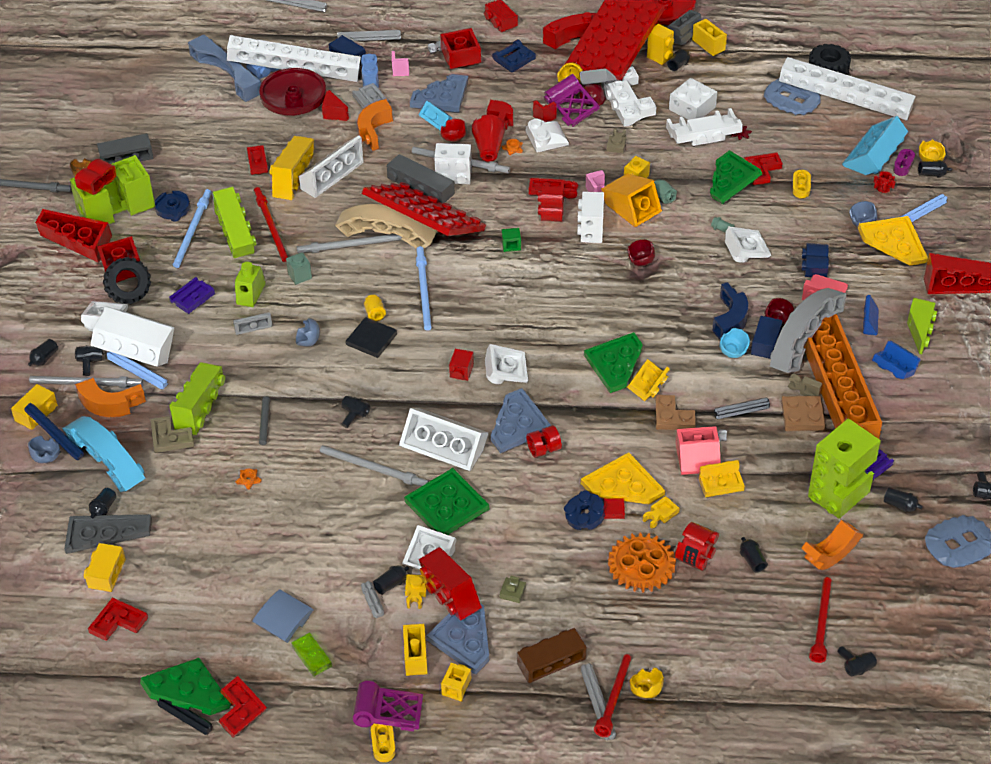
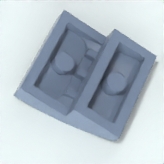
(282, 615)

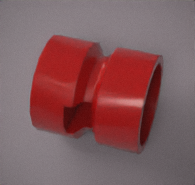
(543, 441)

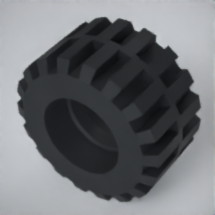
(831, 57)
(138, 269)

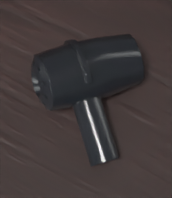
(86, 355)
(356, 407)
(982, 487)
(857, 664)

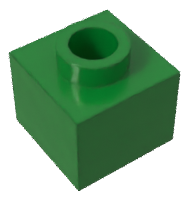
(511, 239)

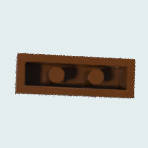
(551, 655)

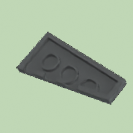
(106, 529)

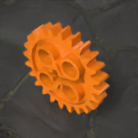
(648, 562)

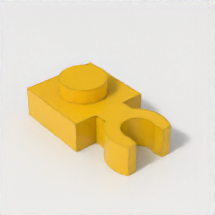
(661, 510)
(415, 589)

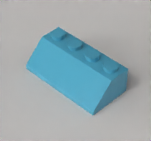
(876, 146)

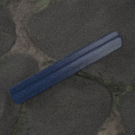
(54, 431)

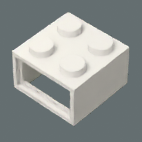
(692, 100)
(454, 162)
(591, 217)

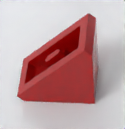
(334, 108)

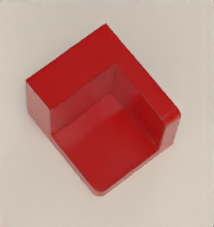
(545, 113)

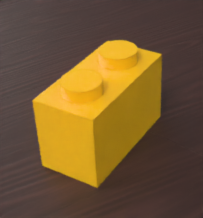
(709, 37)
(660, 44)
(41, 398)
(104, 567)
(415, 649)

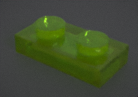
(311, 654)

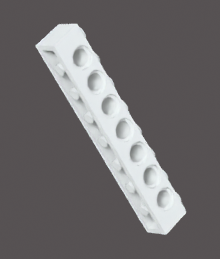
(289, 56)
(847, 88)

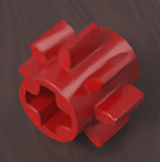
(884, 182)

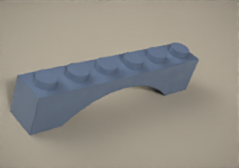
(207, 52)

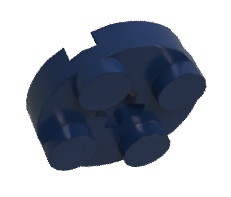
(172, 212)
(583, 501)

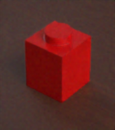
(461, 364)

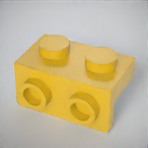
(647, 379)
(721, 478)

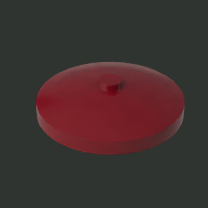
(292, 91)

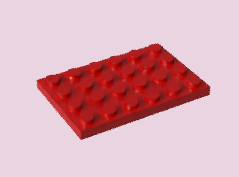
(616, 35)
(424, 209)

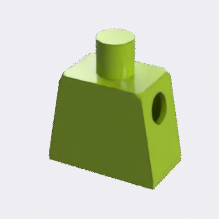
(249, 284)

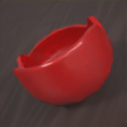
(454, 130)

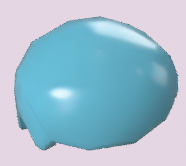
(734, 343)

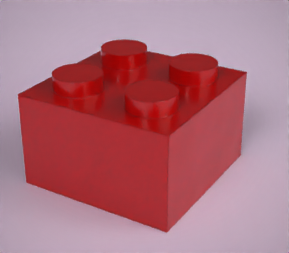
(460, 48)
(119, 249)

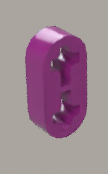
(906, 163)

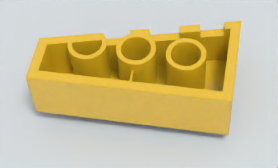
(290, 166)

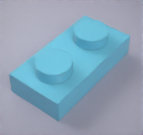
(434, 115)

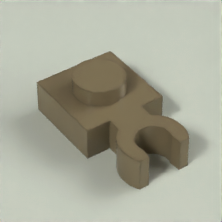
(617, 142)
(807, 386)

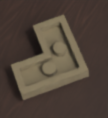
(167, 439)

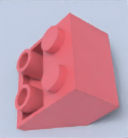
(697, 448)

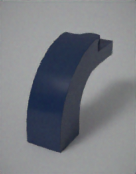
(737, 313)

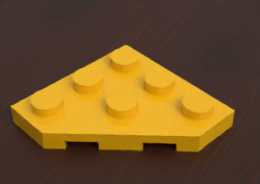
(894, 238)
(625, 480)

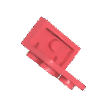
(820, 282)

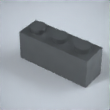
(126, 147)

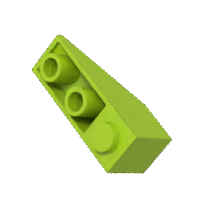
(919, 322)

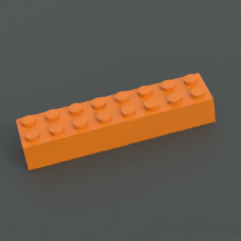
(842, 380)

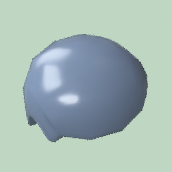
(863, 212)
(309, 334)
(43, 450)

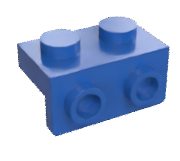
(897, 360)

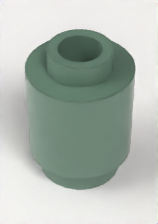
(665, 191)

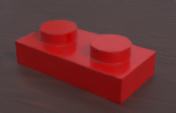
(257, 159)

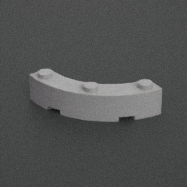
(803, 324)

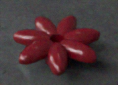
(744, 133)

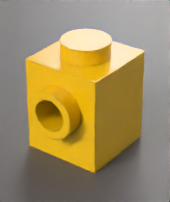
(638, 167)

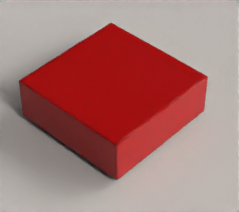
(614, 508)

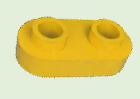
(801, 183)
(383, 742)

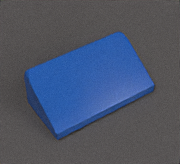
(871, 312)

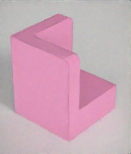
(400, 66)
(595, 181)

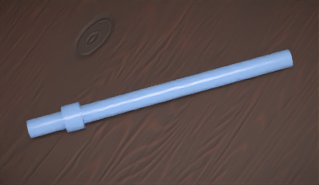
(202, 205)
(421, 263)

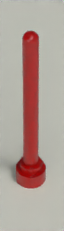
(818, 652)
(604, 726)

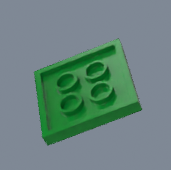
(446, 502)

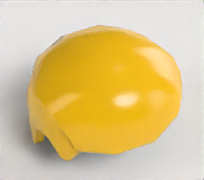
(568, 69)
(931, 151)
(647, 684)

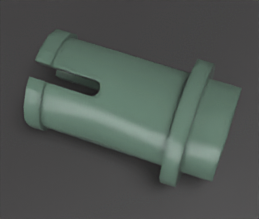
(720, 224)

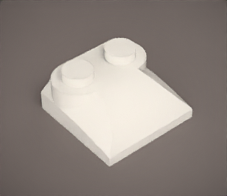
(545, 135)
(745, 244)
(95, 310)
(505, 364)
(424, 542)

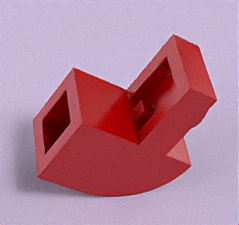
(502, 110)

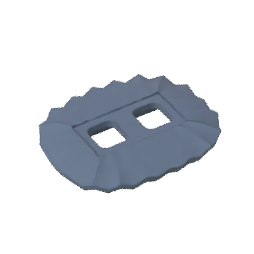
(788, 104)
(968, 551)

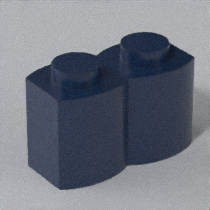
(815, 260)

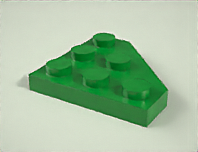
(732, 176)
(615, 360)
(187, 687)

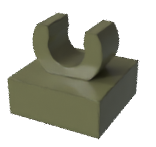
(512, 589)

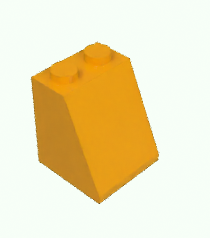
(633, 198)

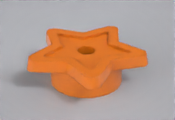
(513, 146)
(248, 473)

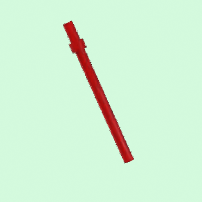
(262, 202)

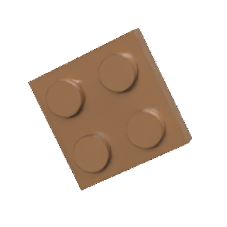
(802, 413)

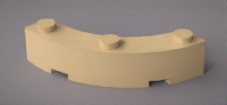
(387, 221)

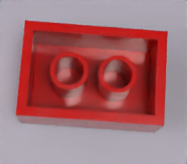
(449, 583)

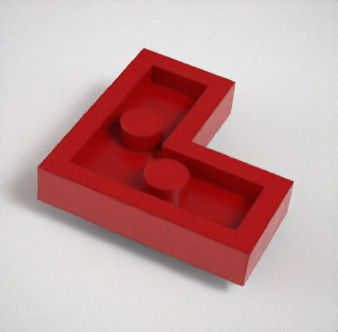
(766, 163)
(117, 614)
(246, 707)

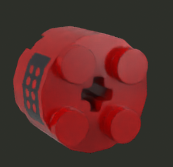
(696, 545)

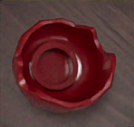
(595, 92)
(641, 252)
(779, 309)

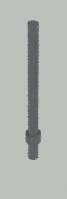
(53, 186)

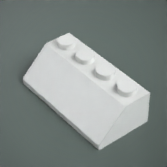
(332, 168)
(133, 336)
(443, 438)

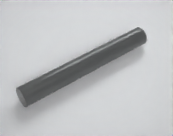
(264, 420)

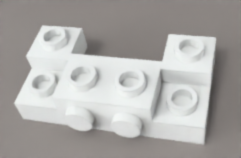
(625, 101)
(704, 129)

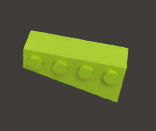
(233, 222)
(197, 397)

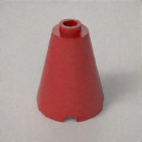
(488, 135)

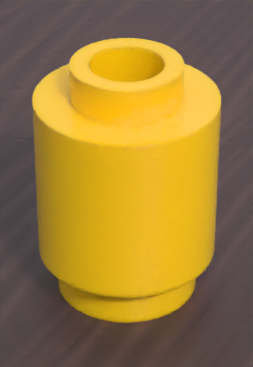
(374, 307)

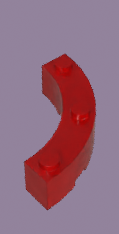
(566, 28)

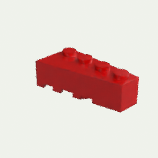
(74, 232)
(956, 275)

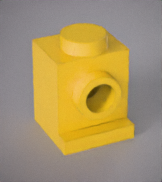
(456, 681)

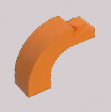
(372, 117)
(107, 403)
(834, 547)

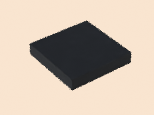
(371, 337)

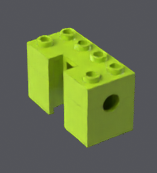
(128, 191)
(840, 468)

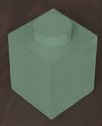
(299, 268)

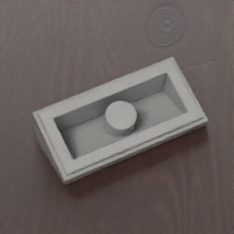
(596, 76)
(252, 323)

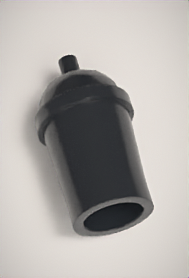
(680, 58)
(933, 168)
(42, 353)
(902, 500)
(102, 502)
(751, 552)
(391, 578)

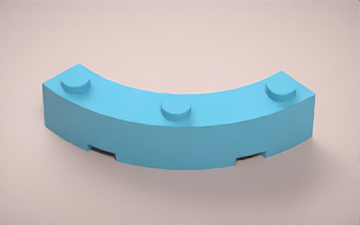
(106, 448)

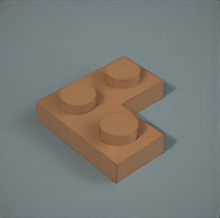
(669, 418)

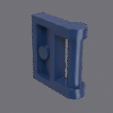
(515, 60)

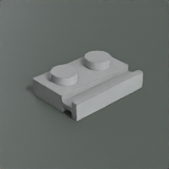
(368, 95)

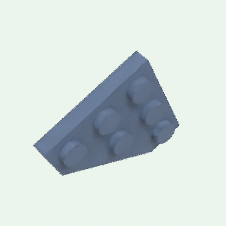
(445, 94)
(515, 420)
(463, 639)

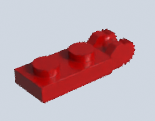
(570, 187)

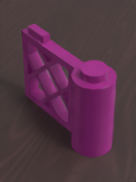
(565, 92)
(370, 702)

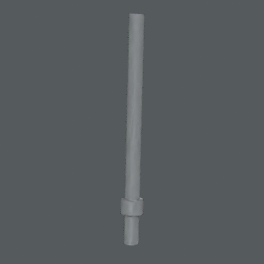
(491, 166)
(315, 247)
(122, 382)
(408, 477)

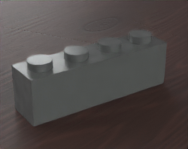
(421, 178)

